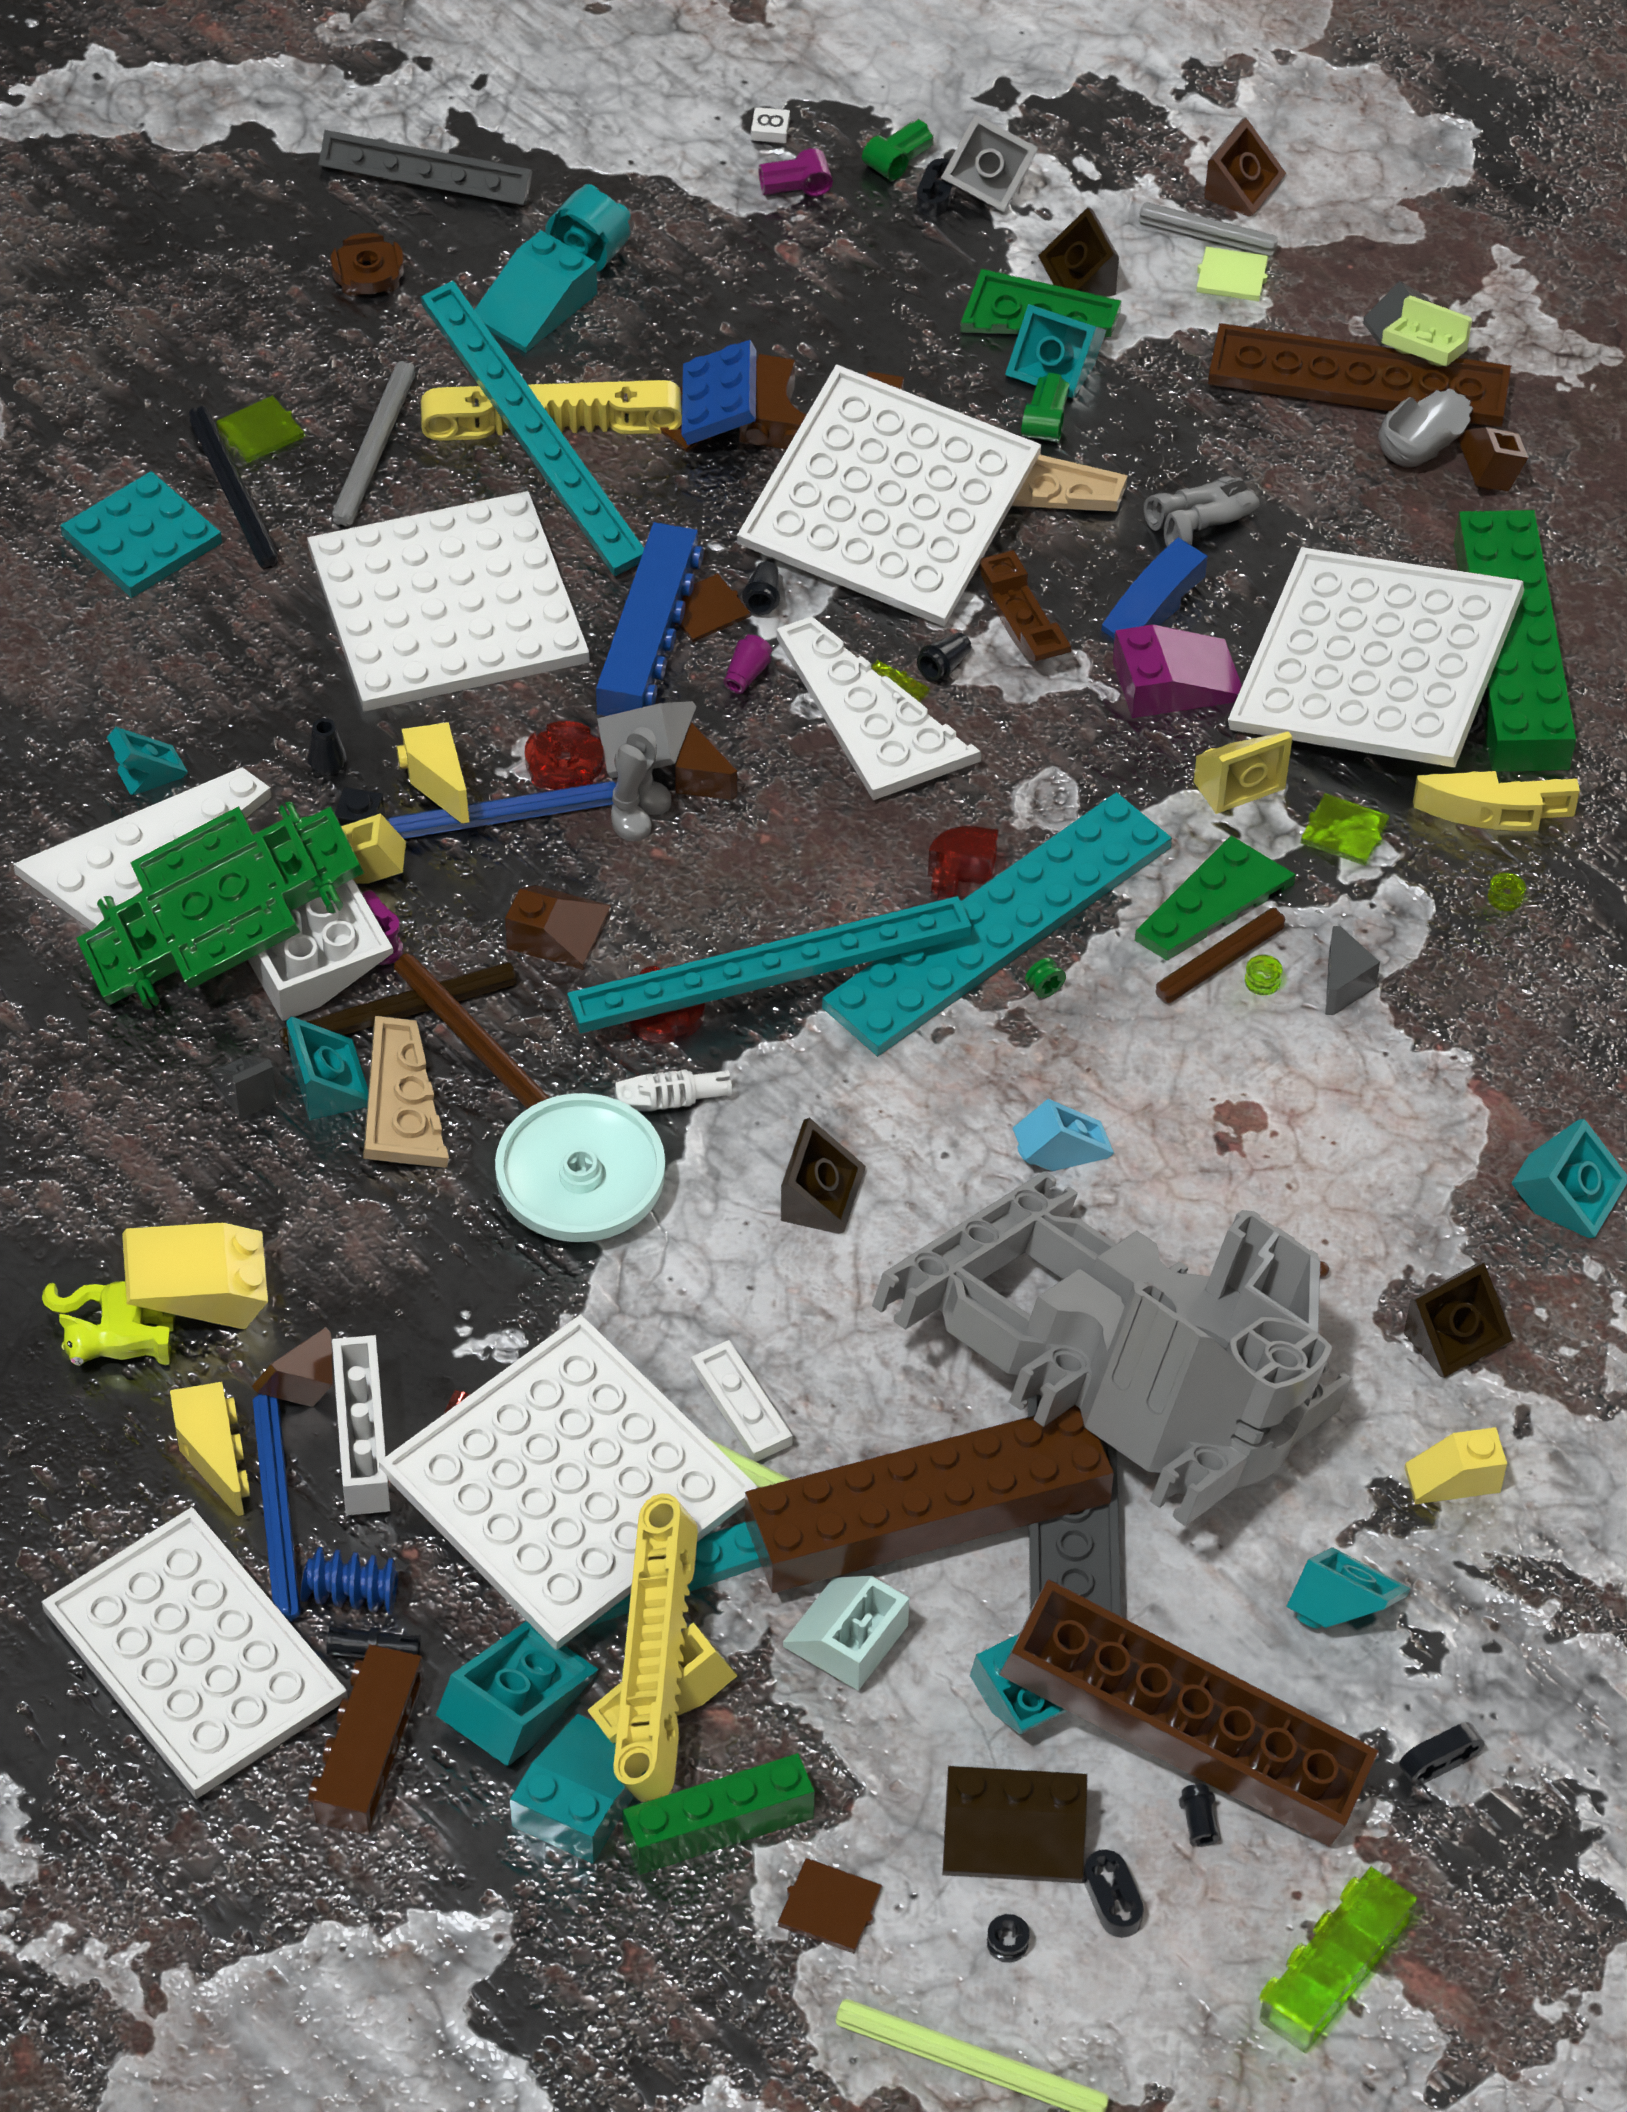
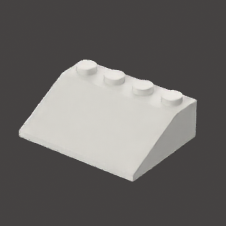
(325, 954)

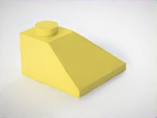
(1243, 770)

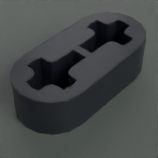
(932, 186)
(1441, 1753)
(1104, 1897)

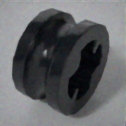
(1003, 1952)

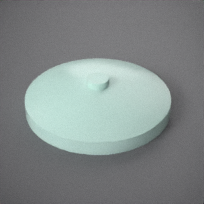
(580, 1167)

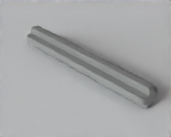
(1208, 229)

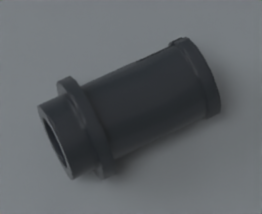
(1199, 1813)

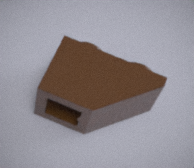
(1493, 457)

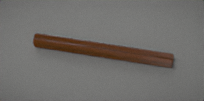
(469, 1031)

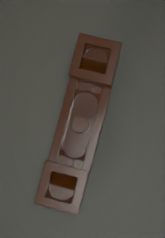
(1018, 608)

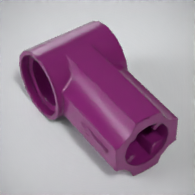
(805, 172)

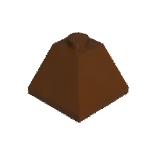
(554, 925)

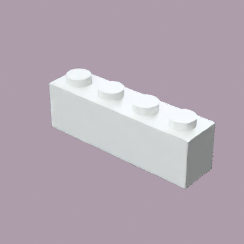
(360, 1424)

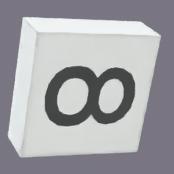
(770, 125)

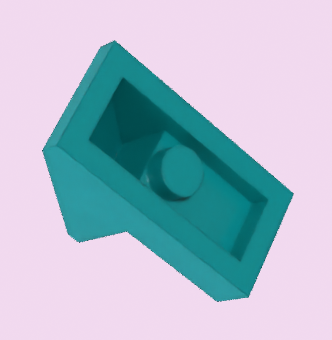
(144, 761)

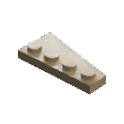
(1071, 486)
(400, 1099)

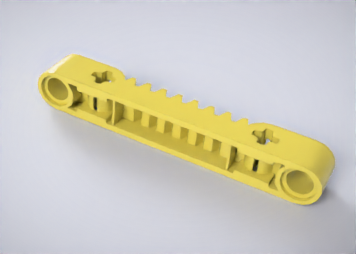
(652, 404)
(647, 1707)

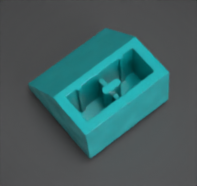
(1005, 1699)

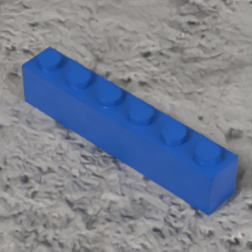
(649, 620)

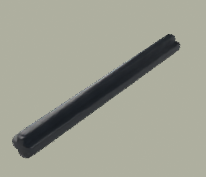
(233, 487)

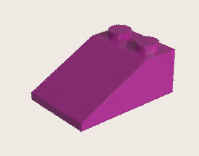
(1173, 670)

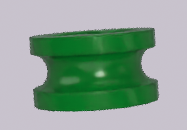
(1045, 977)

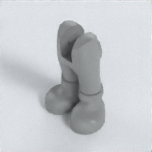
(1199, 507)
(635, 790)

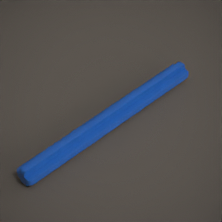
(506, 810)
(276, 1506)

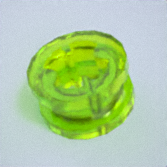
(1504, 901)
(1257, 982)

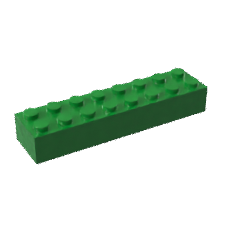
(1527, 693)

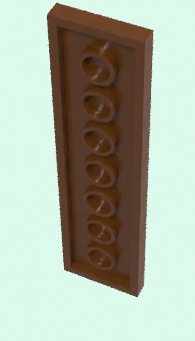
(1350, 372)

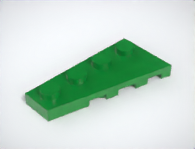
(1002, 300)
(1213, 896)

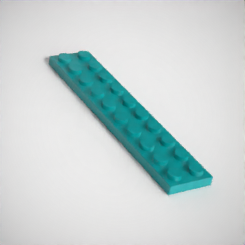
(1006, 920)

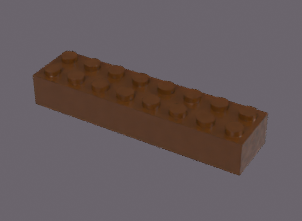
(926, 1498)
(1189, 1713)

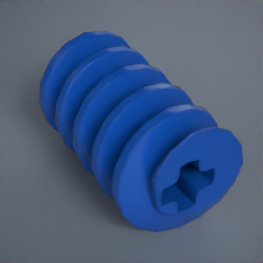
(350, 1580)

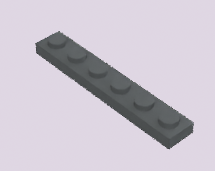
(425, 167)

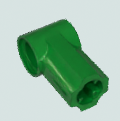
(893, 154)
(1045, 414)

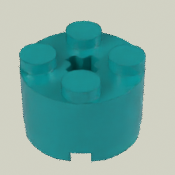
(591, 224)

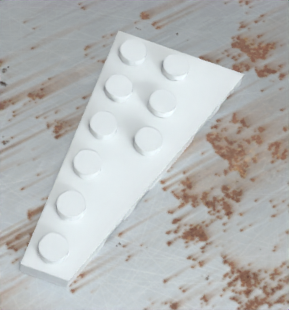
(872, 717)
(99, 861)

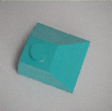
(1056, 346)
(1572, 1180)
(1341, 1589)

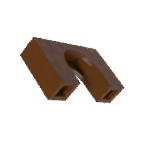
(775, 415)

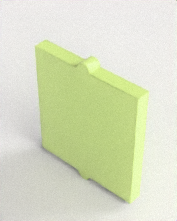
(1232, 273)

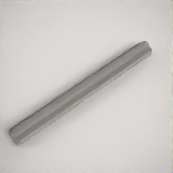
(373, 444)

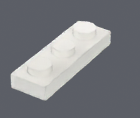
(741, 1401)

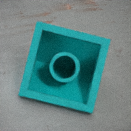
(326, 1069)

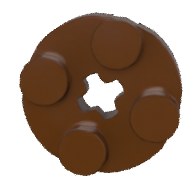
(380, 276)

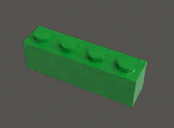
(718, 1814)

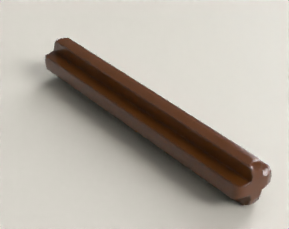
(1220, 955)

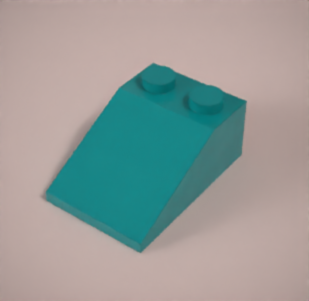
(537, 291)
(513, 1692)
(572, 1792)

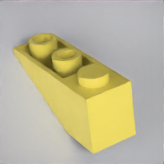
(206, 1441)

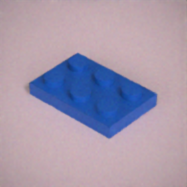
(719, 392)

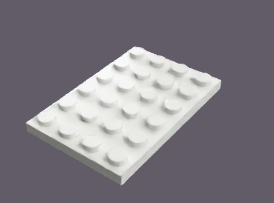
(194, 1652)

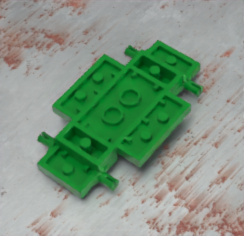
(216, 900)

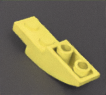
(1484, 803)

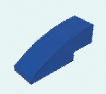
(1158, 588)

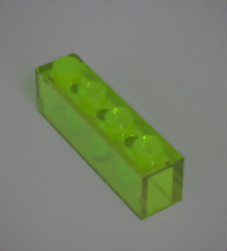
(1336, 1959)

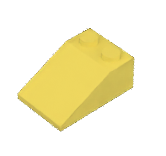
(197, 1271)

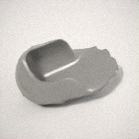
(1423, 428)

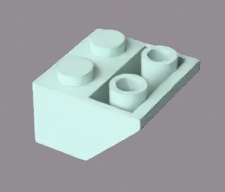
(850, 1627)

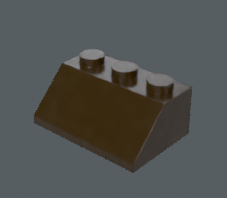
(1015, 1824)

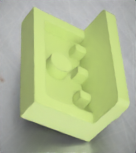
(1429, 332)

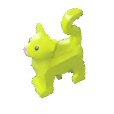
(121, 1329)

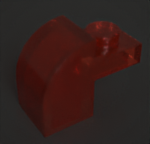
(962, 856)

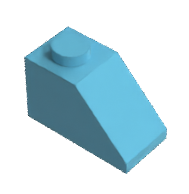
(1061, 1137)

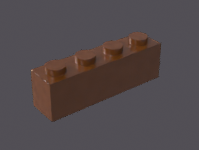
(367, 1739)

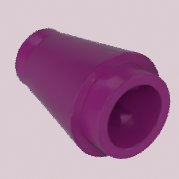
(747, 662)

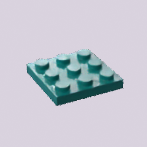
(141, 534)

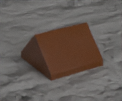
(1242, 171)

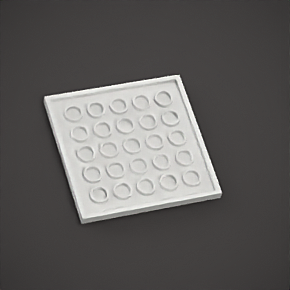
(889, 495)
(447, 601)
(1377, 656)
(549, 1476)

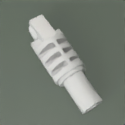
(672, 1089)

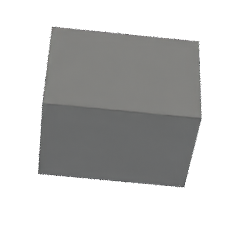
(990, 163)
(666, 721)

